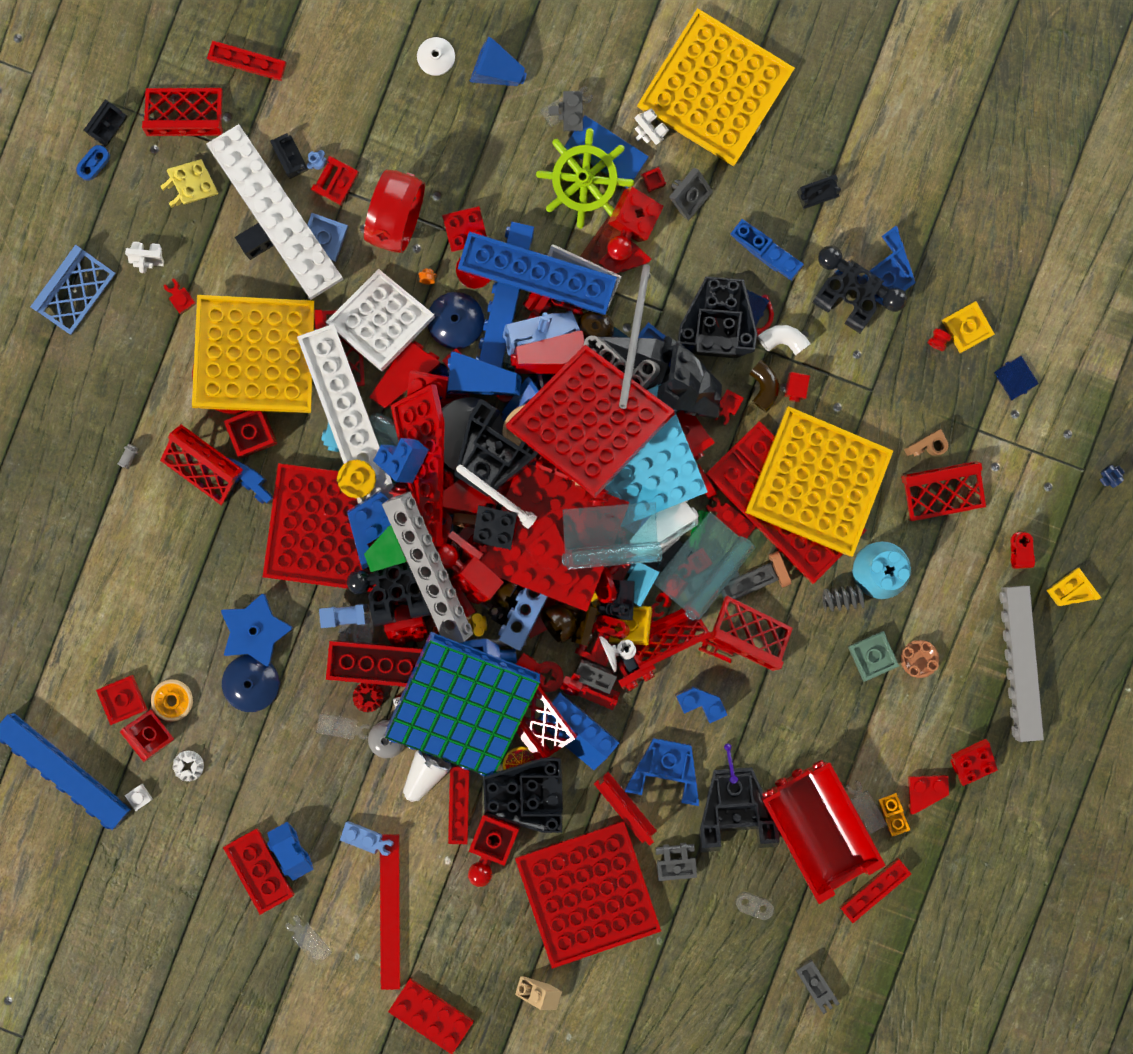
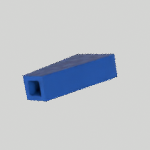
(477, 377)

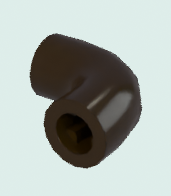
(768, 386)

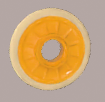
(182, 694)

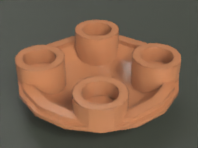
(919, 659)

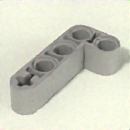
(618, 361)

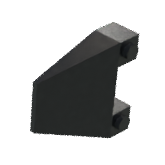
(489, 453)
(736, 808)

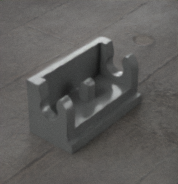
(596, 675)

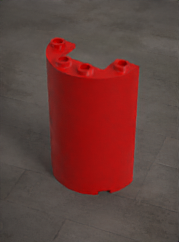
(821, 829)

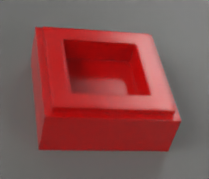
(653, 179)

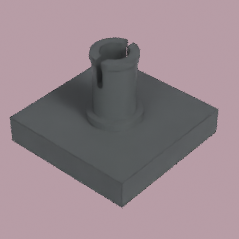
(690, 193)

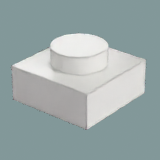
(138, 797)

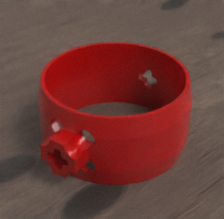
(394, 210)

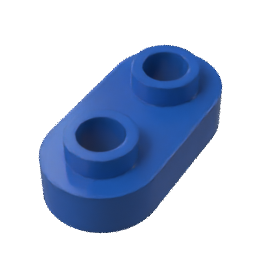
(91, 161)

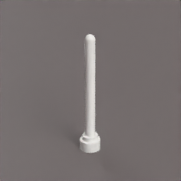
(527, 518)

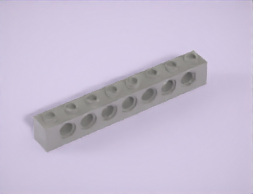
(427, 567)

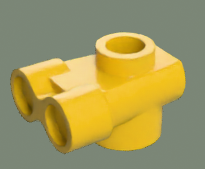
(478, 624)

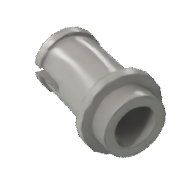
(128, 456)

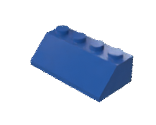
(592, 740)

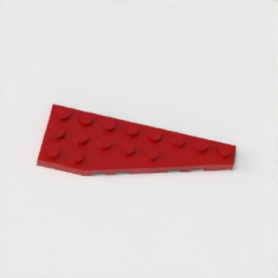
(422, 419)

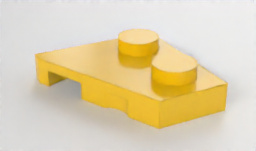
(1073, 589)

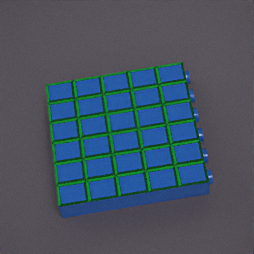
(462, 705)

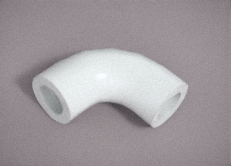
(783, 335)

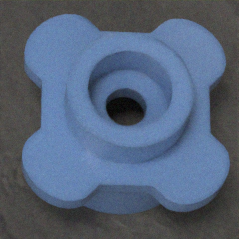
(316, 160)

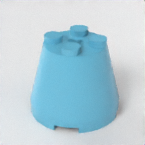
(870, 568)

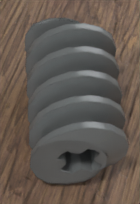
(842, 597)

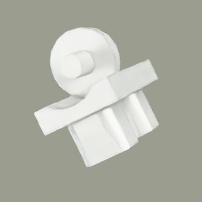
(656, 134)
(145, 258)

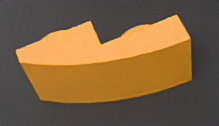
(893, 815)

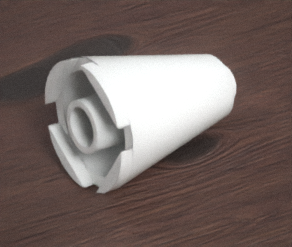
(424, 775)

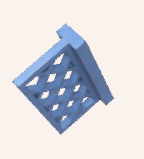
(57, 281)

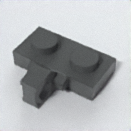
(569, 111)

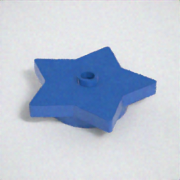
(268, 629)

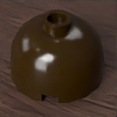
(596, 325)
(506, 595)
(560, 622)

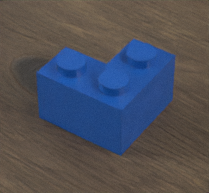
(403, 460)

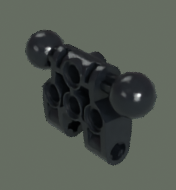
(831, 258)
(383, 611)

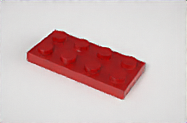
(258, 871)
(431, 1016)

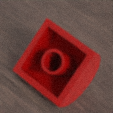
(147, 735)

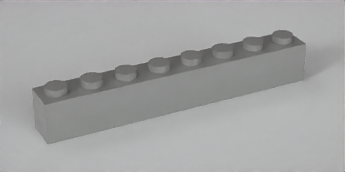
(1021, 663)

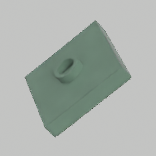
(873, 656)

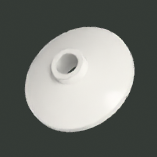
(436, 65)
(611, 652)

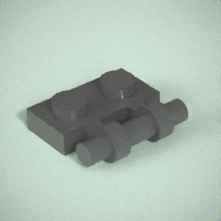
(676, 868)

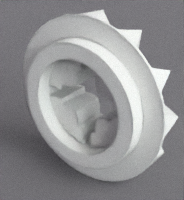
(197, 767)

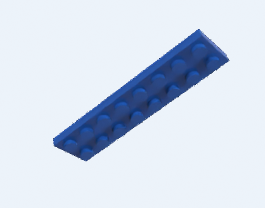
(537, 273)

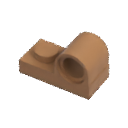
(927, 442)

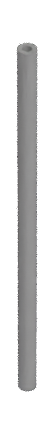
(634, 337)

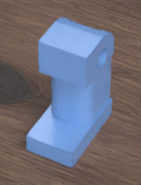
(342, 616)

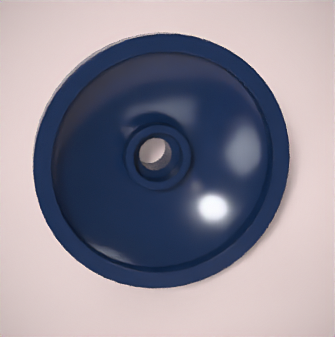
(465, 329)
(263, 682)

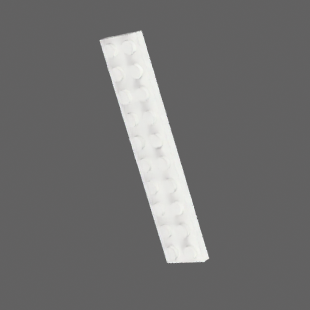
(274, 212)
(342, 402)

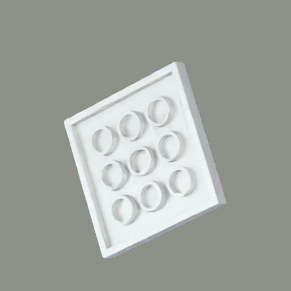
(380, 319)

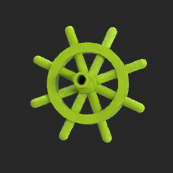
(584, 178)

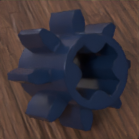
(1112, 476)

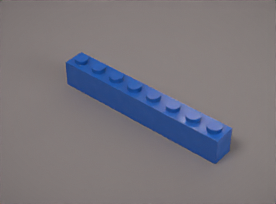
(504, 304)
(62, 771)

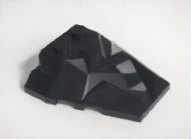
(689, 383)

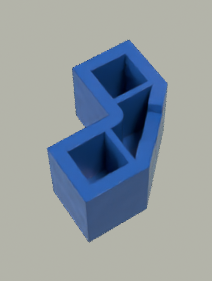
(693, 698)
(287, 848)

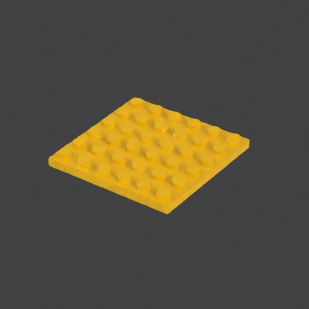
(715, 87)
(251, 354)
(819, 481)

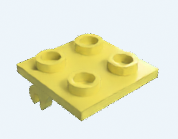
(191, 183)

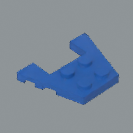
(894, 269)
(368, 523)
(670, 762)

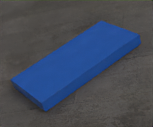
(627, 163)

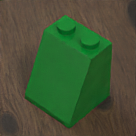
(385, 551)

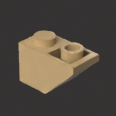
(538, 993)

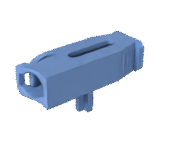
(538, 329)

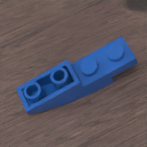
(766, 251)
(254, 481)

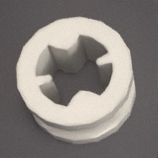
(620, 648)

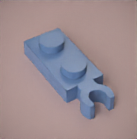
(364, 839)

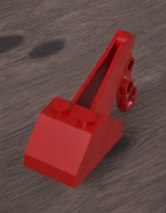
(465, 499)

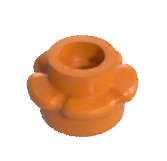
(427, 276)

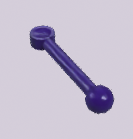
(733, 779)

